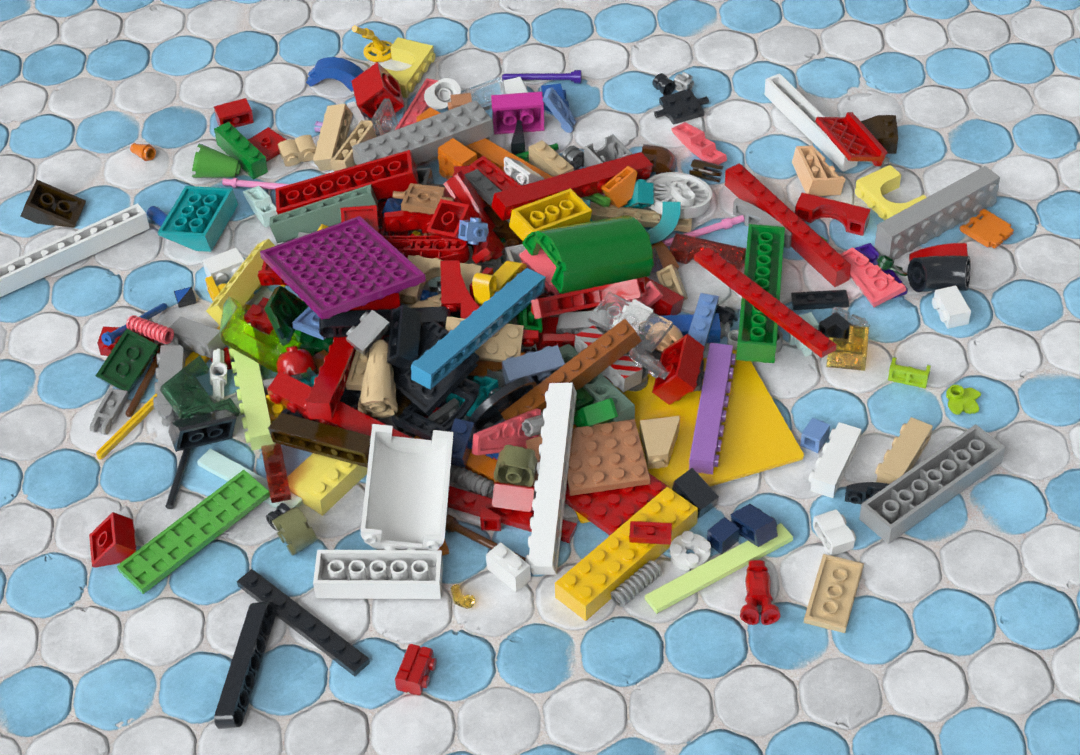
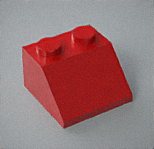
(112, 541)

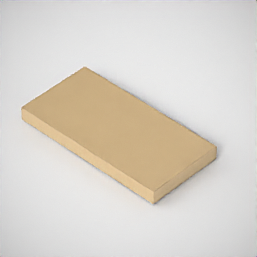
(833, 593)

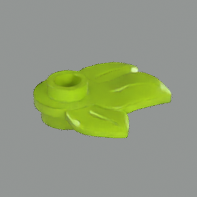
(962, 399)

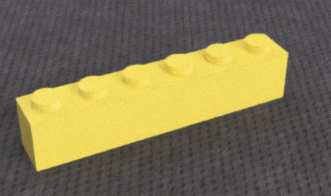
(242, 283)

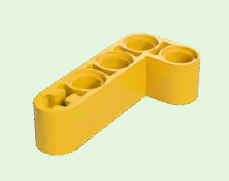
(487, 285)

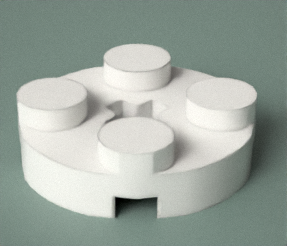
(689, 541)

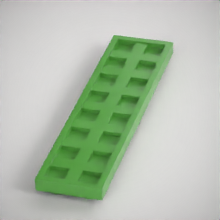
(193, 531)

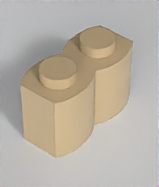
(297, 150)

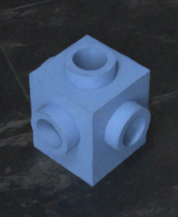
(473, 231)

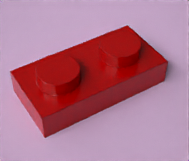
(650, 532)

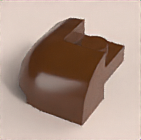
(661, 158)

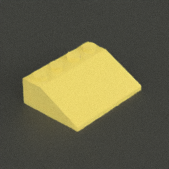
(324, 481)

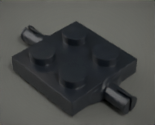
(681, 106)

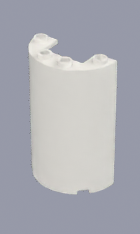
(406, 490)

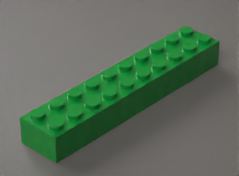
(764, 266)

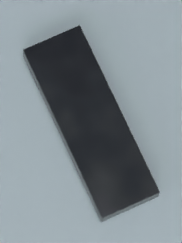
(819, 299)

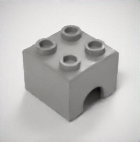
(611, 150)

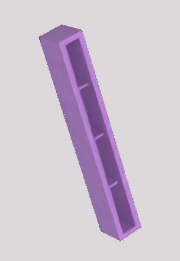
(711, 408)

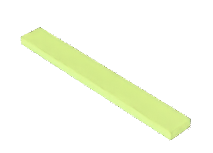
(714, 571)

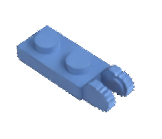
(559, 110)

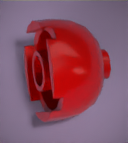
(295, 361)

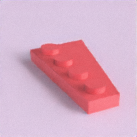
(871, 280)
(508, 432)

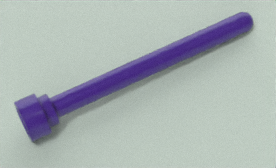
(575, 76)

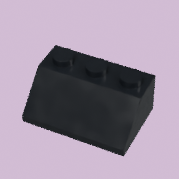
(202, 429)

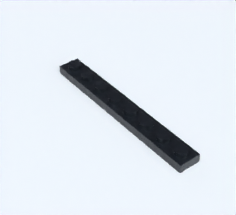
(305, 623)

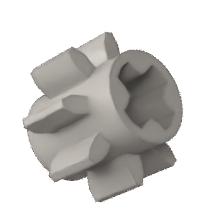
(683, 82)

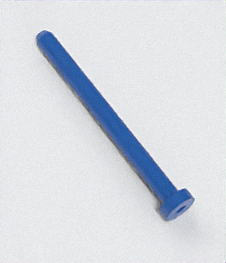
(109, 338)

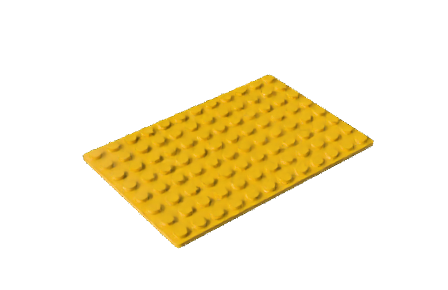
(752, 437)

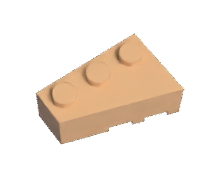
(815, 173)

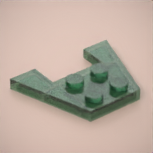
(188, 395)

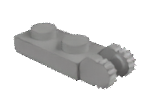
(108, 410)

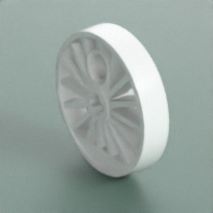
(684, 188)

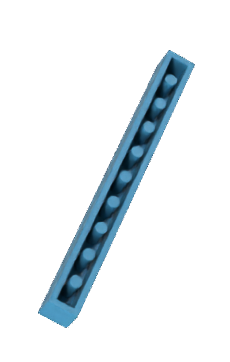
(477, 328)

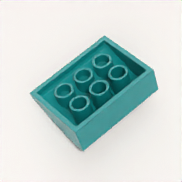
(199, 217)

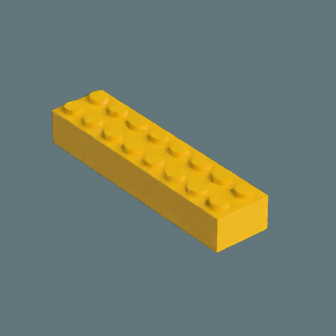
(612, 562)

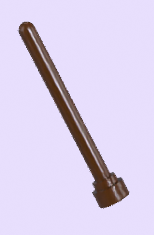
(143, 386)
(454, 526)

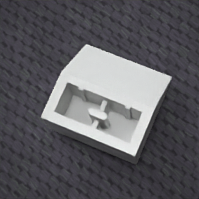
(520, 172)

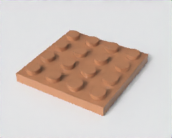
(606, 458)

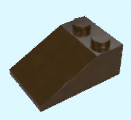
(884, 130)
(52, 206)

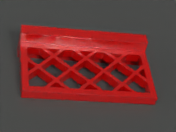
(862, 143)

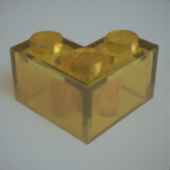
(850, 352)

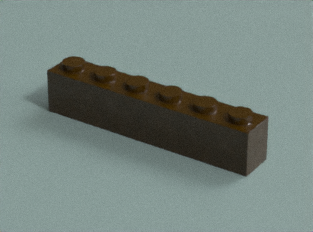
(321, 439)

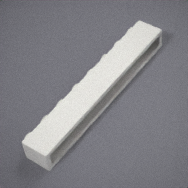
(803, 115)

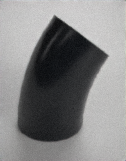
(939, 272)

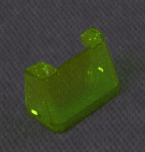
(248, 340)

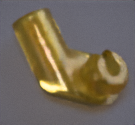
(459, 599)

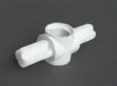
(216, 381)

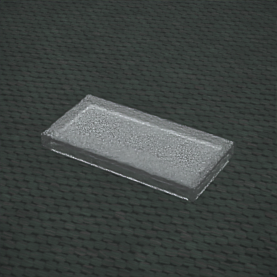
(648, 325)

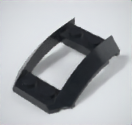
(414, 422)

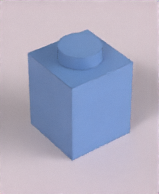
(815, 435)

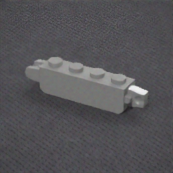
(170, 362)

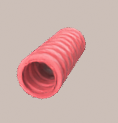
(150, 329)

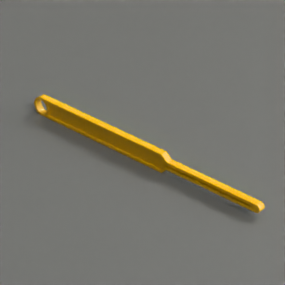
(141, 414)

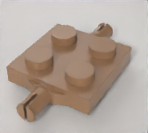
(421, 198)

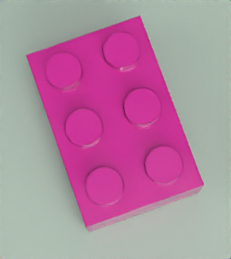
(519, 106)

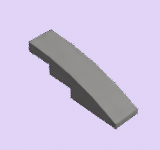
(756, 216)

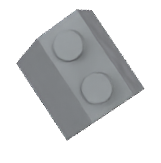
(367, 332)

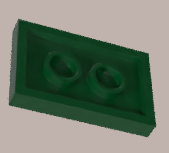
(127, 361)

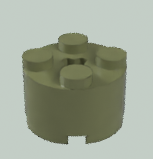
(516, 466)
(294, 530)

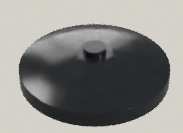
(499, 400)

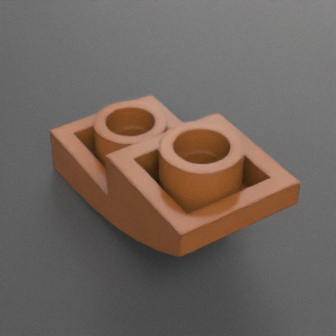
(665, 256)

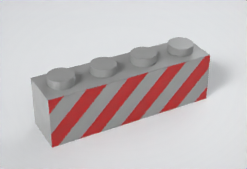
(621, 373)

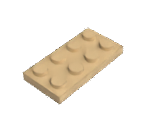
(500, 346)

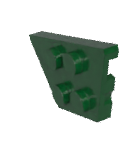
(282, 311)

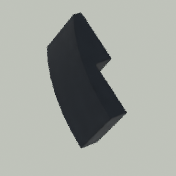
(859, 492)

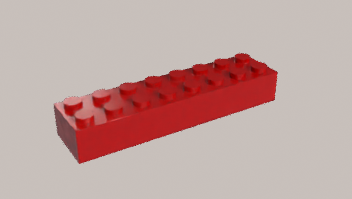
(384, 175)

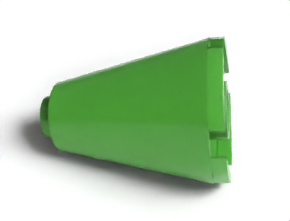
(214, 164)

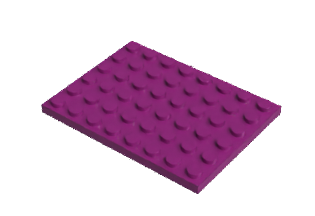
(342, 267)

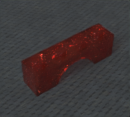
(684, 248)

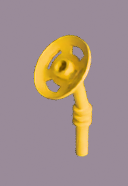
(376, 46)

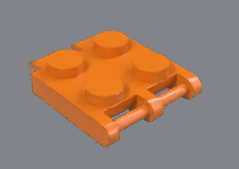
(988, 230)

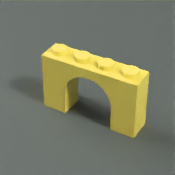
(415, 54)
(875, 185)

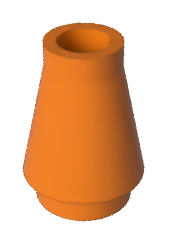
(144, 151)

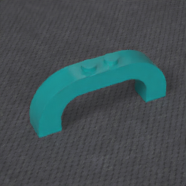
(667, 224)

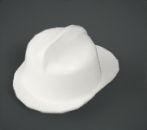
(439, 94)

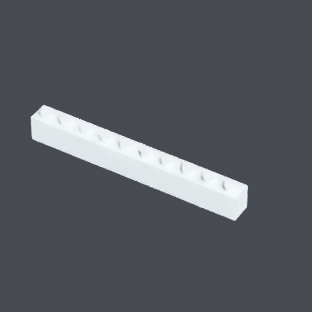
(72, 248)
(552, 479)

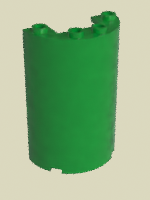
(594, 252)

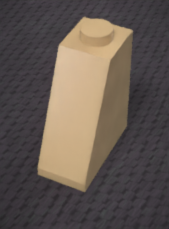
(658, 440)

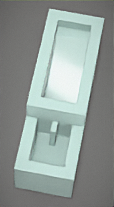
(260, 204)

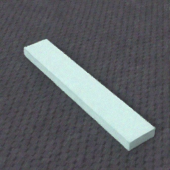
(227, 469)

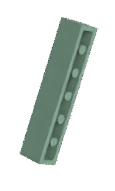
(326, 212)

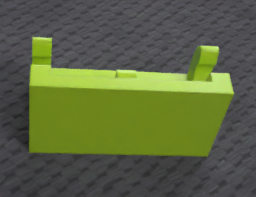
(908, 375)

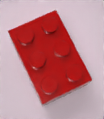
(683, 364)

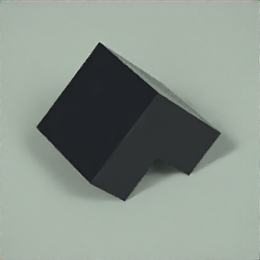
(835, 327)

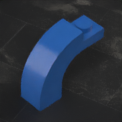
(334, 68)

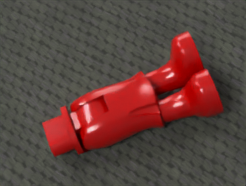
(758, 593)

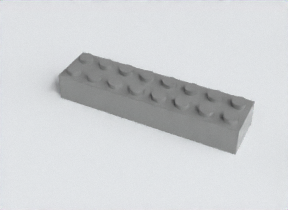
(464, 123)
(937, 213)
(931, 483)

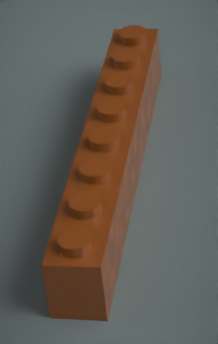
(581, 368)

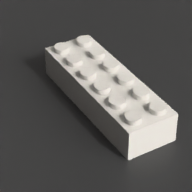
(378, 574)

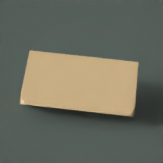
(671, 279)

